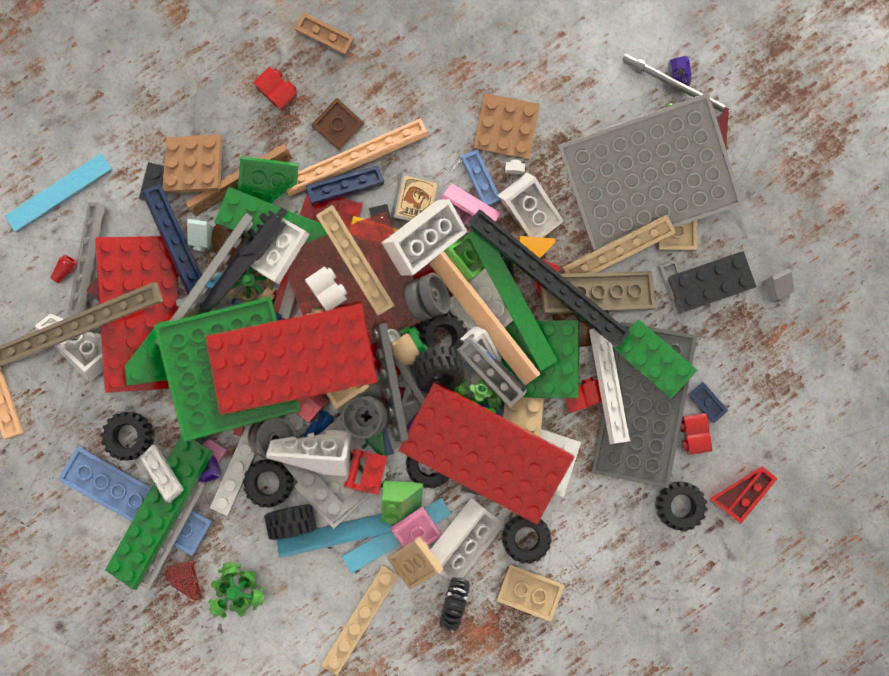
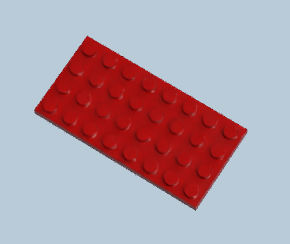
(122, 268)
(291, 359)
(486, 453)

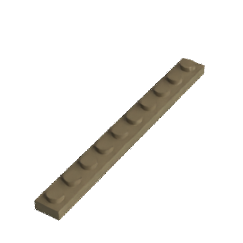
(80, 323)

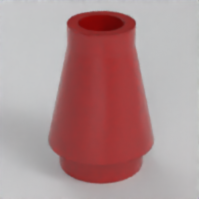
(64, 267)

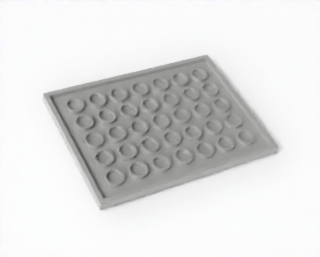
(651, 169)

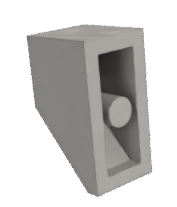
(780, 286)

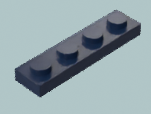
(344, 185)

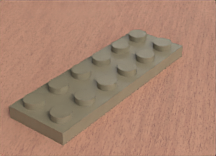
(608, 290)

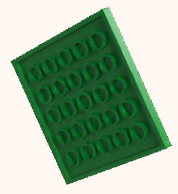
(190, 371)

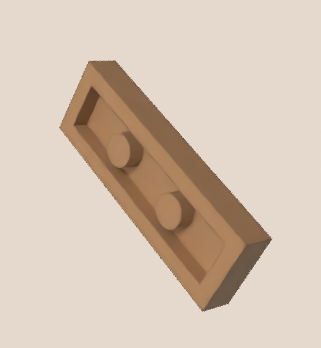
(324, 34)

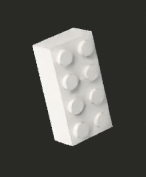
(424, 237)

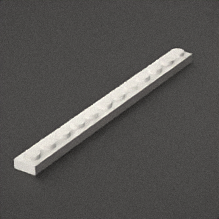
(235, 472)

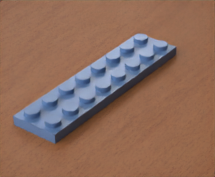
(123, 493)

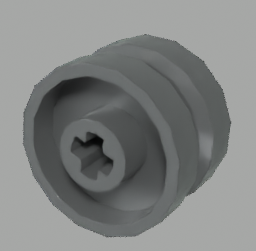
(427, 297)
(261, 434)

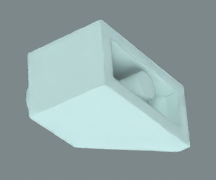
(199, 235)

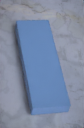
(480, 178)

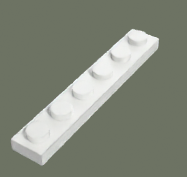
(609, 388)

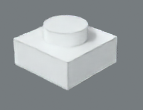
(514, 167)

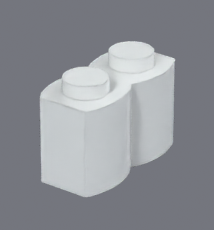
(326, 289)

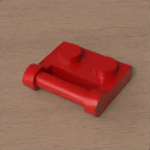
(371, 475)

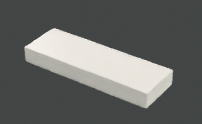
(161, 473)

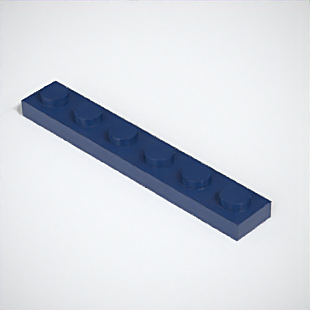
(172, 236)

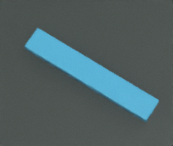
(58, 193)
(328, 536)
(386, 542)

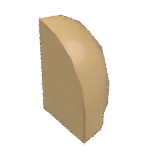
(404, 350)

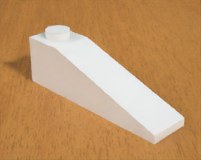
(82, 351)
(319, 453)

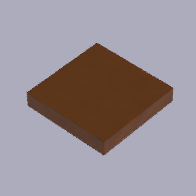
(337, 124)

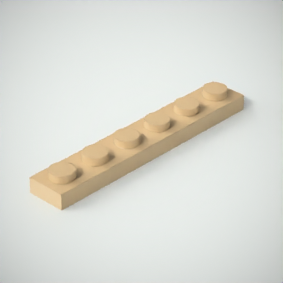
(623, 247)
(355, 260)
(359, 620)

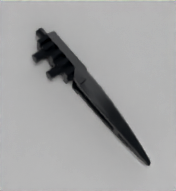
(246, 256)

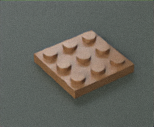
(506, 126)
(192, 164)

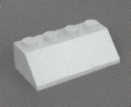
(466, 539)

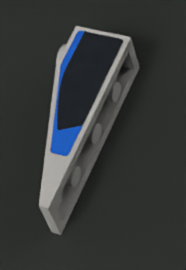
(493, 372)

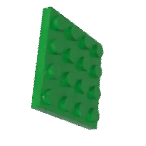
(562, 377)

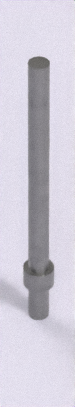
(641, 65)

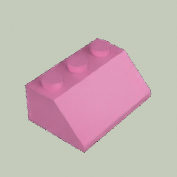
(467, 205)

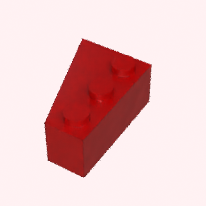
(743, 496)

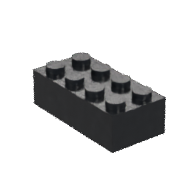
(711, 282)

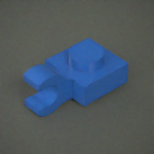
(324, 420)

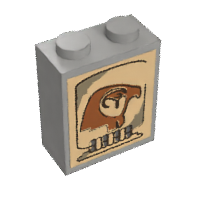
(413, 195)

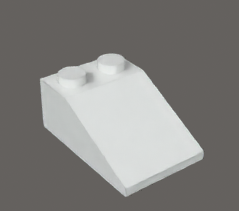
(530, 206)

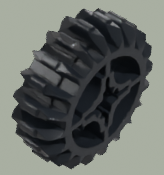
(454, 604)

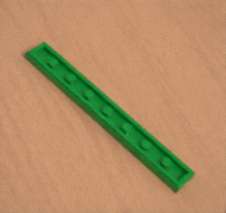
(514, 301)

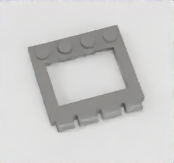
(320, 491)

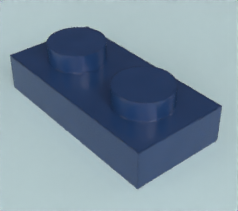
(707, 402)

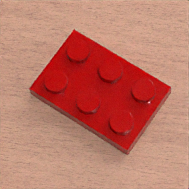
(344, 207)

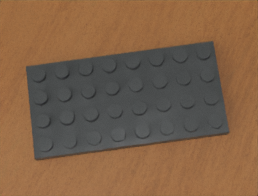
(650, 418)

